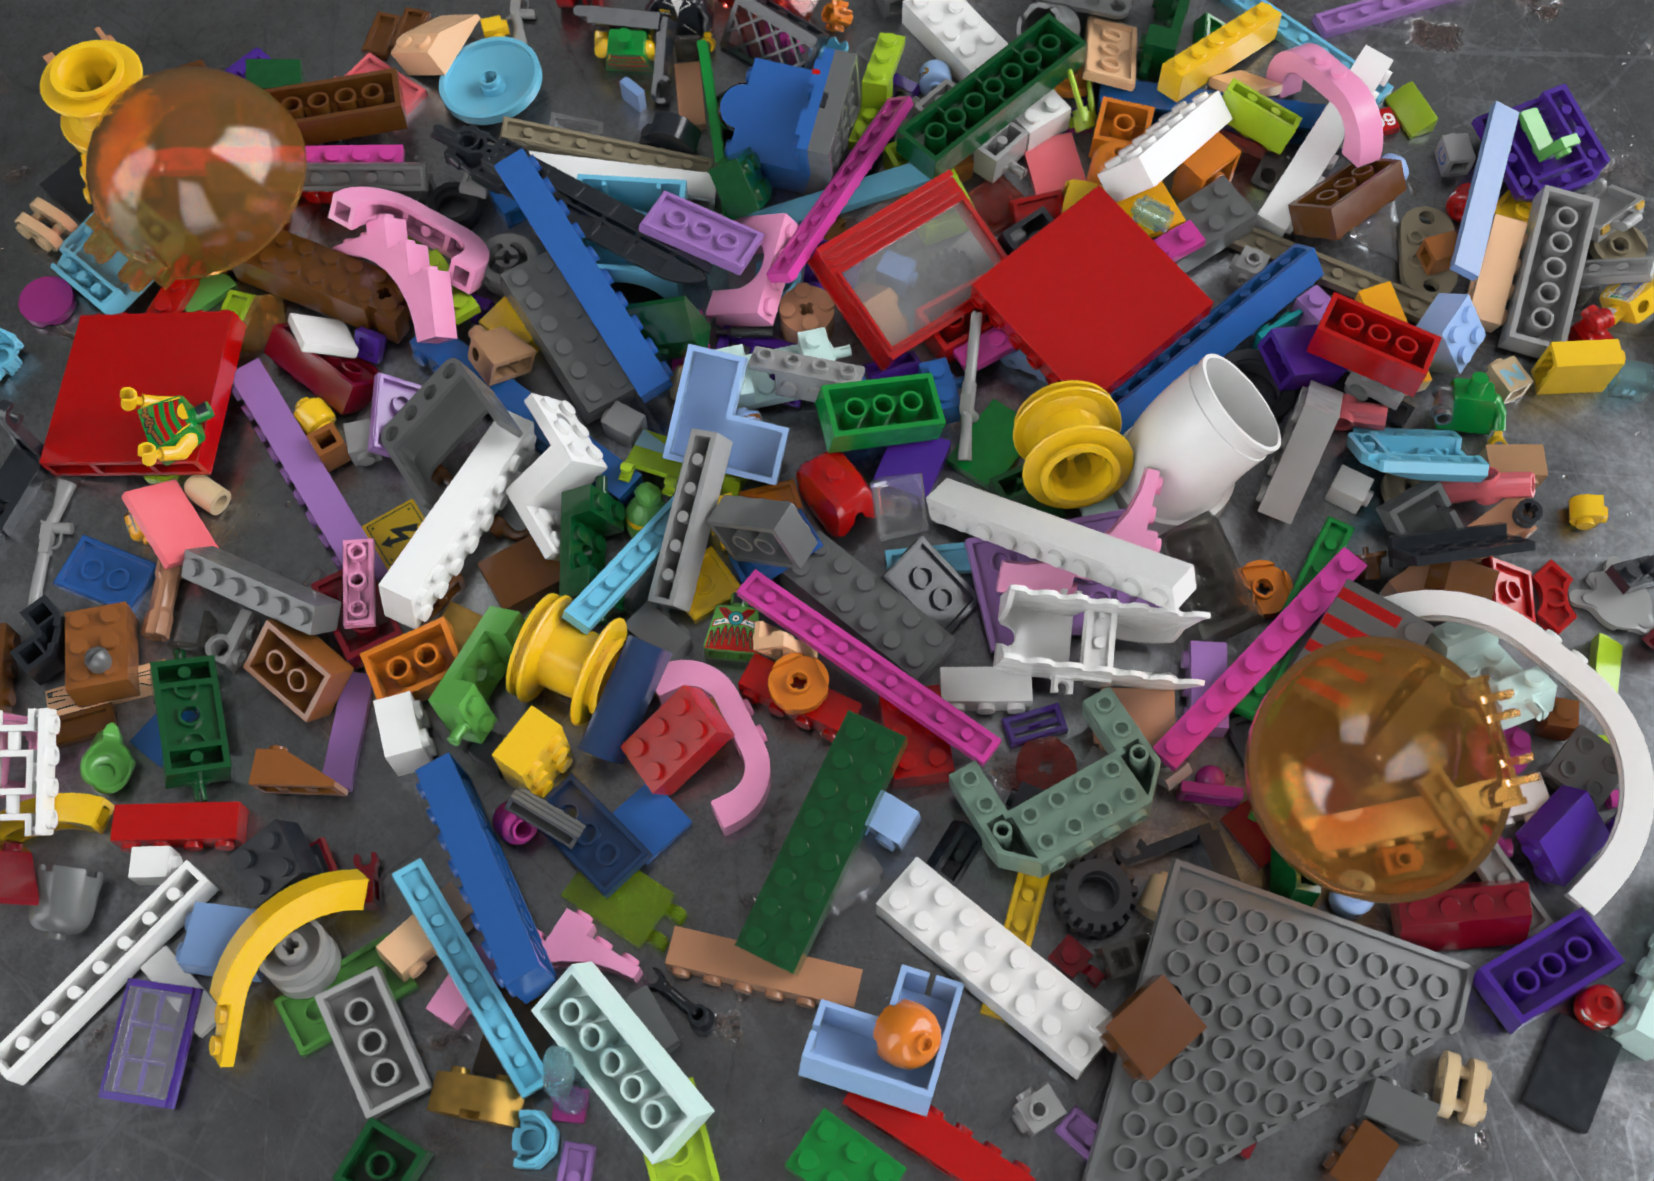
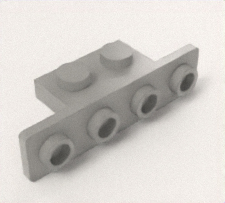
(802, 375)

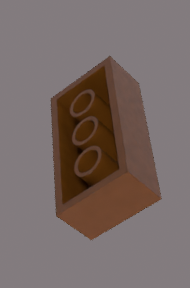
(1347, 198)

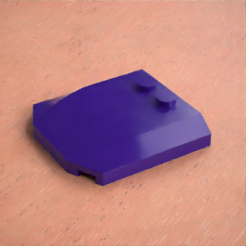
(1562, 117)

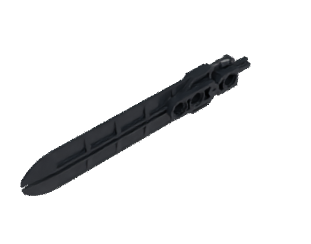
(597, 214)

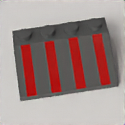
(1364, 614)

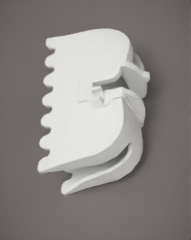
(1044, 631)

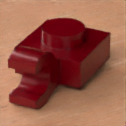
(373, 892)
(1073, 960)

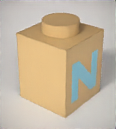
(1509, 378)

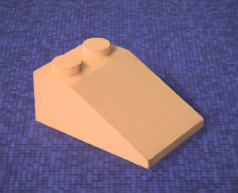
(433, 45)

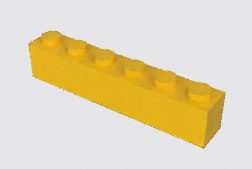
(1219, 51)

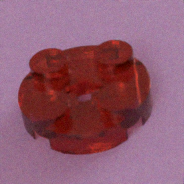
(1049, 750)

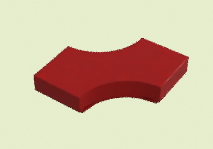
(1552, 590)

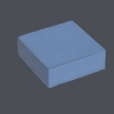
(633, 94)

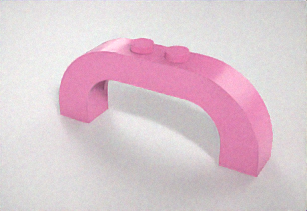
(1342, 88)
(467, 251)
(748, 798)

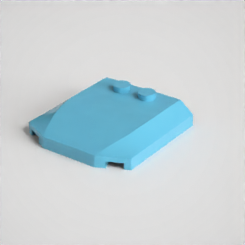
(93, 279)
(1417, 454)

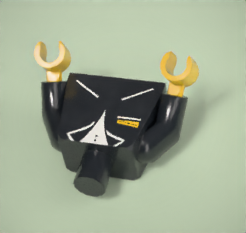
(692, 16)

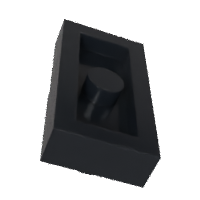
(1632, 574)

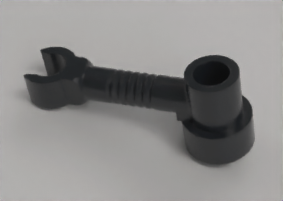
(703, 1026)

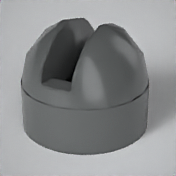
(97, 659)

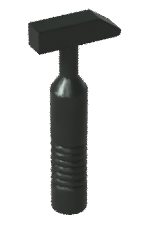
(739, 332)

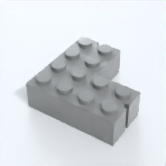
(1302, 447)

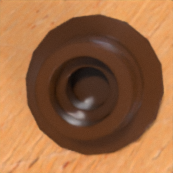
(1373, 560)

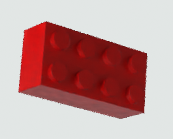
(1374, 344)

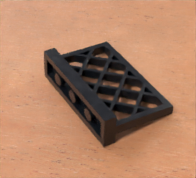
(778, 17)
(1454, 545)

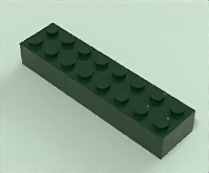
(990, 97)
(822, 843)

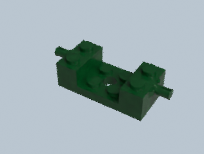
(1161, 41)
(586, 520)
(198, 750)

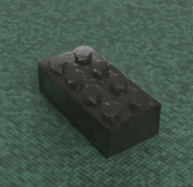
(1218, 578)

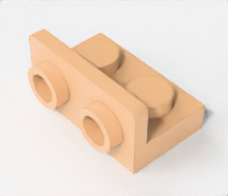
(778, 643)

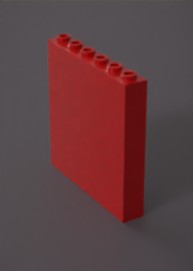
(1090, 296)
(155, 356)

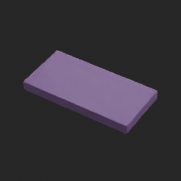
(701, 232)

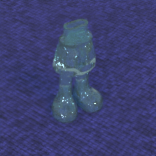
(558, 1078)

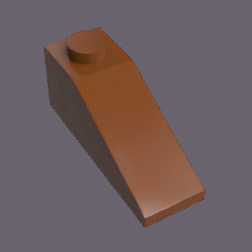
(283, 773)

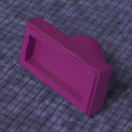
(1209, 789)

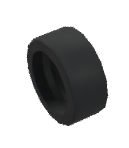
(450, 191)

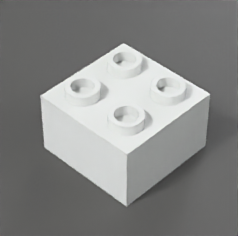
(404, 732)

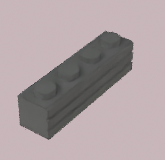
(545, 816)

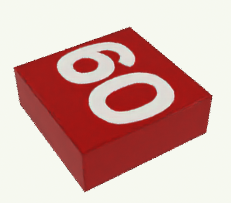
(1389, 121)

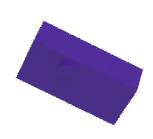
(1546, 970)

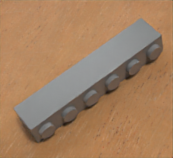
(687, 523)

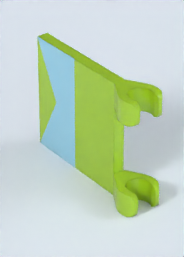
(648, 457)

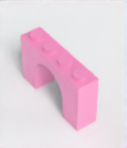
(759, 299)

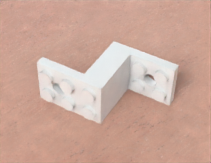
(562, 467)

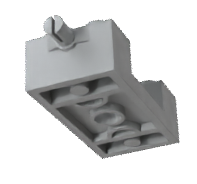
(995, 155)

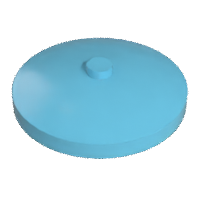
(491, 80)

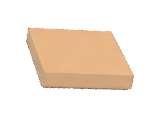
(1262, 85)

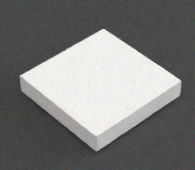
(322, 335)

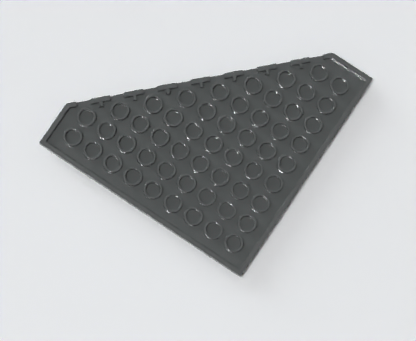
(1292, 1020)

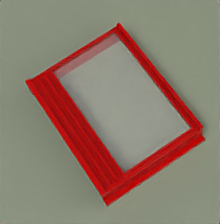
(908, 268)

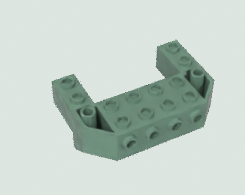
(1075, 812)

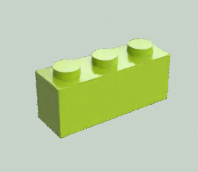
(1259, 116)

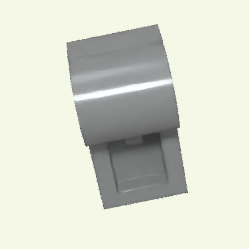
(1363, 387)
(237, 641)

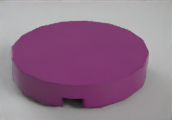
(47, 301)

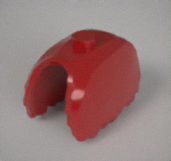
(834, 492)

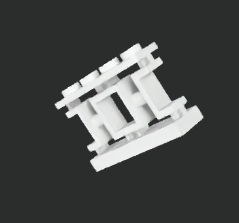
(39, 771)

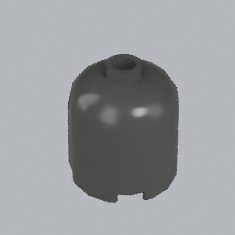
(1038, 10)
(65, 901)

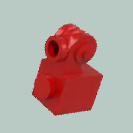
(1593, 325)

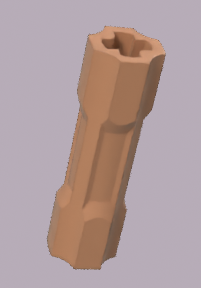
(159, 617)

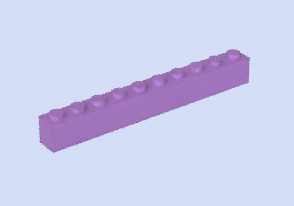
(299, 461)

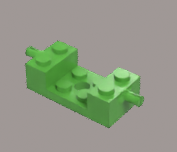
(474, 675)

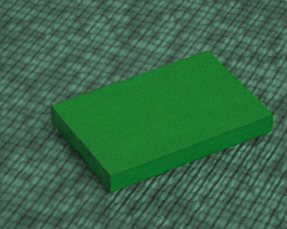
(991, 446)

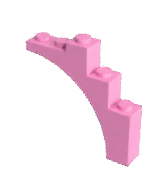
(422, 285)
(1129, 527)
(567, 944)

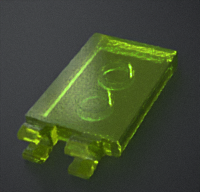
(630, 910)

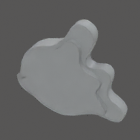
(1610, 606)

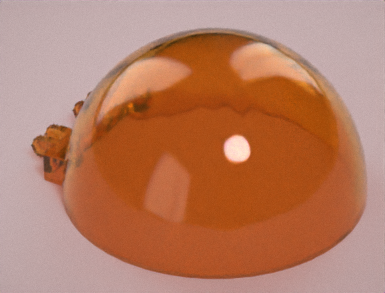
(190, 175)
(1382, 769)

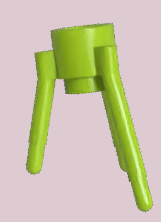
(1082, 118)

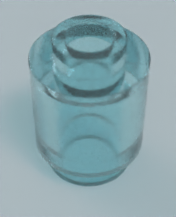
(1152, 214)

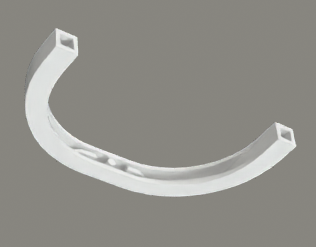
(1571, 670)

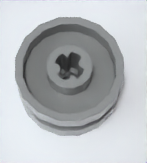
(303, 962)

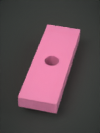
(359, 599)

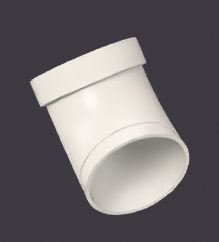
(1201, 439)

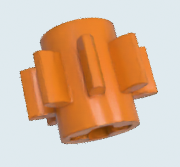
(837, 15)

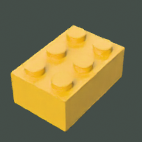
(534, 753)

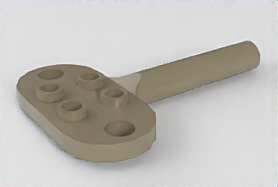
(1410, 236)

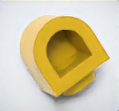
(494, 27)
(1587, 511)

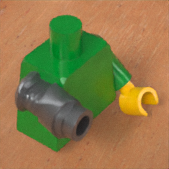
(1470, 407)

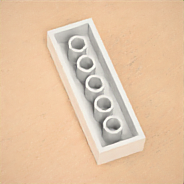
(1164, 146)

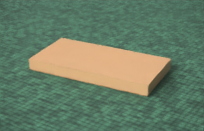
(1110, 53)

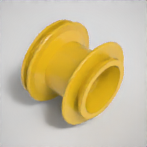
(83, 83)
(1072, 445)
(563, 658)

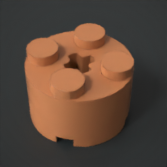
(805, 309)

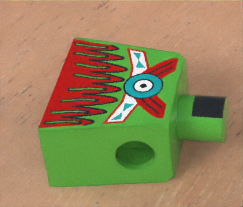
(732, 632)

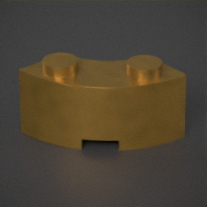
(475, 1097)

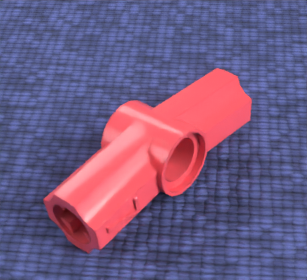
(1361, 415)
(1492, 488)

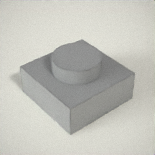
(1170, 779)

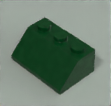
(671, 325)

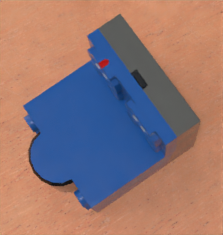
(794, 118)

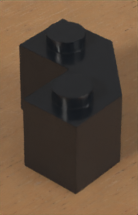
(43, 652)

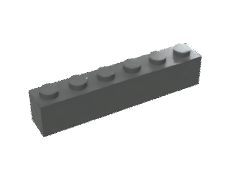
(261, 590)

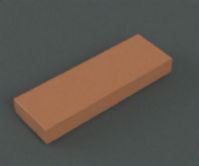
(690, 93)

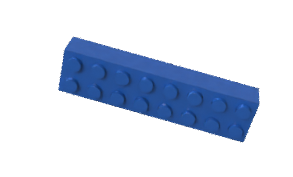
(486, 879)

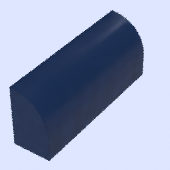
(625, 699)

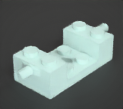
(759, 388)
(1480, 654)

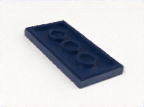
(606, 849)

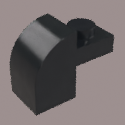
(672, 133)

